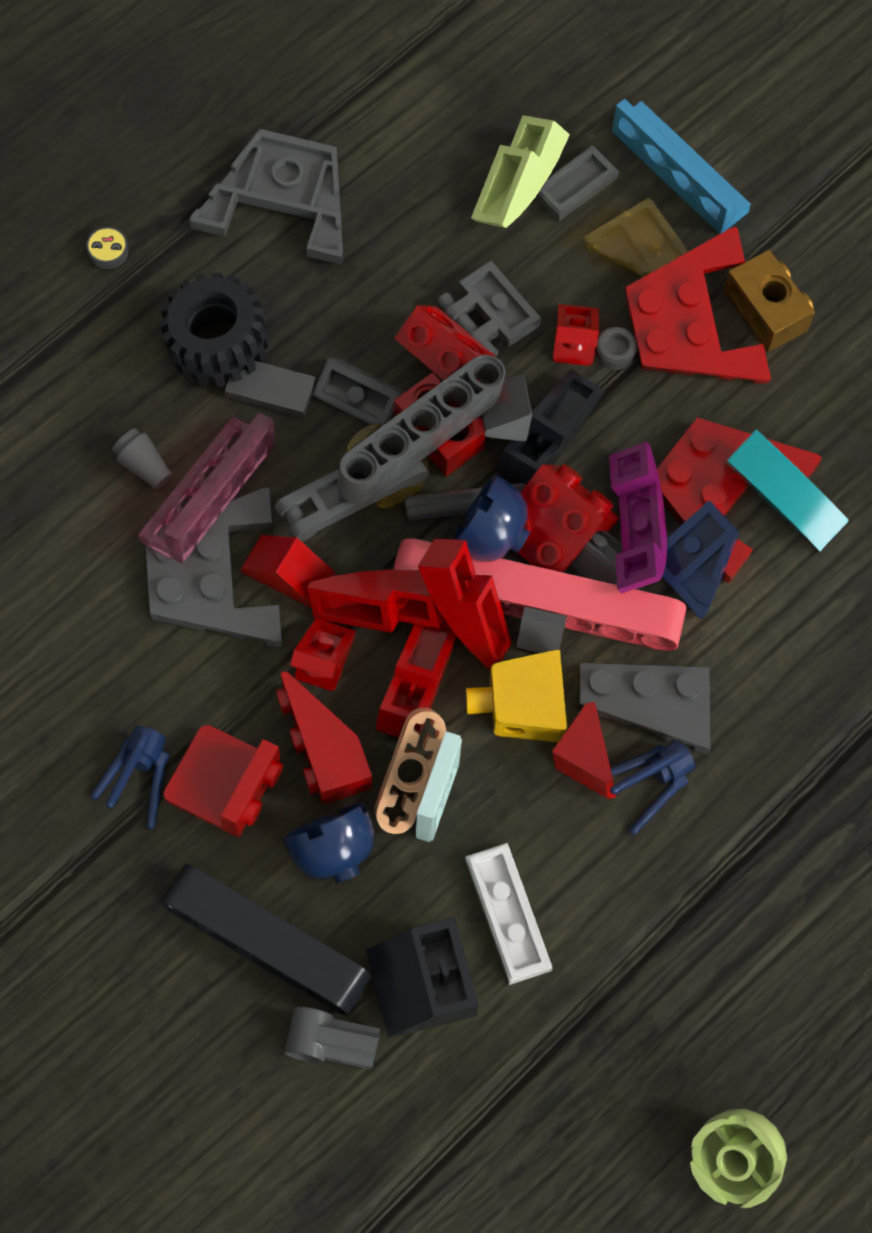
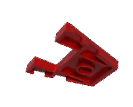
(676, 321)
(699, 473)

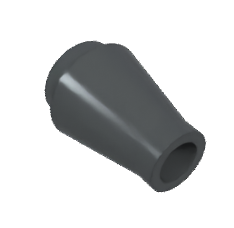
(141, 458)

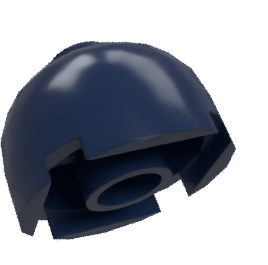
(495, 521)
(333, 844)

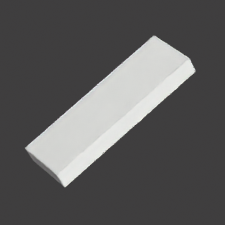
(508, 914)

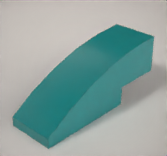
(787, 490)

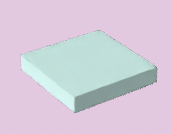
(438, 787)

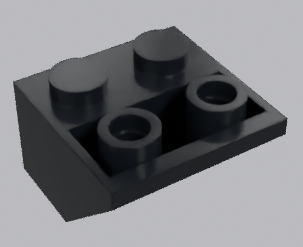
(422, 978)

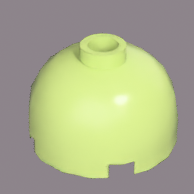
(738, 1157)

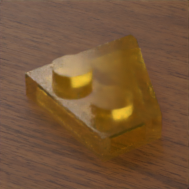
(637, 239)

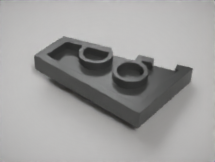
(652, 697)

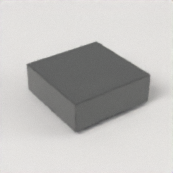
(540, 630)

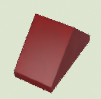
(285, 566)
(583, 753)

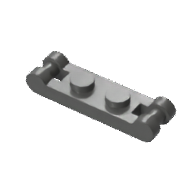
(330, 505)

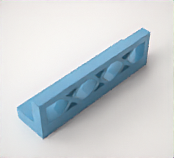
(679, 165)

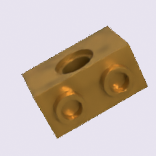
(770, 321)

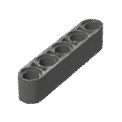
(415, 444)

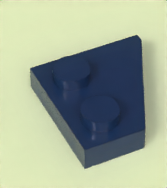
(699, 556)

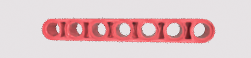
(588, 603)

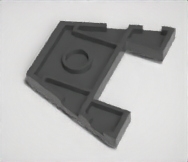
(284, 177)
(201, 588)

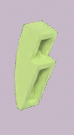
(520, 171)

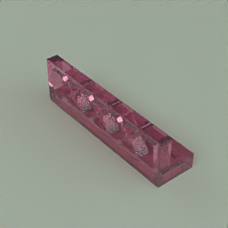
(215, 492)

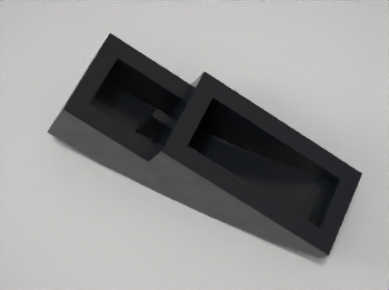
(551, 427)

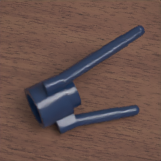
(138, 752)
(666, 764)

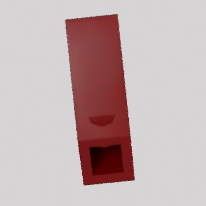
(331, 748)

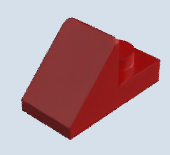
(576, 334)
(322, 654)

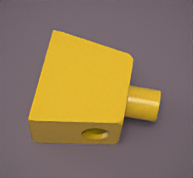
(524, 698)

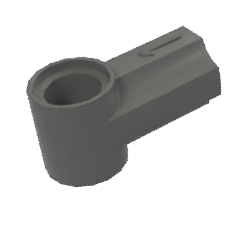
(320, 1037)

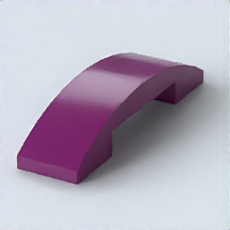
(641, 518)

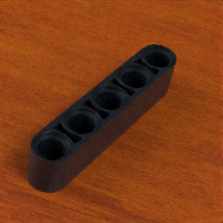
(266, 939)

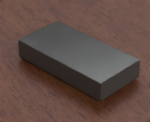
(576, 183)
(273, 389)

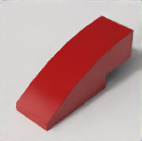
(374, 599)
(466, 599)
(416, 676)

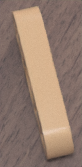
(389, 797)

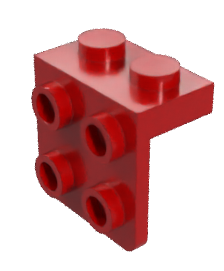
(561, 517)
(224, 779)

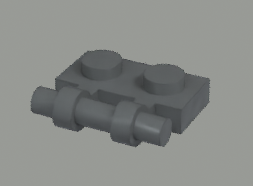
(498, 304)

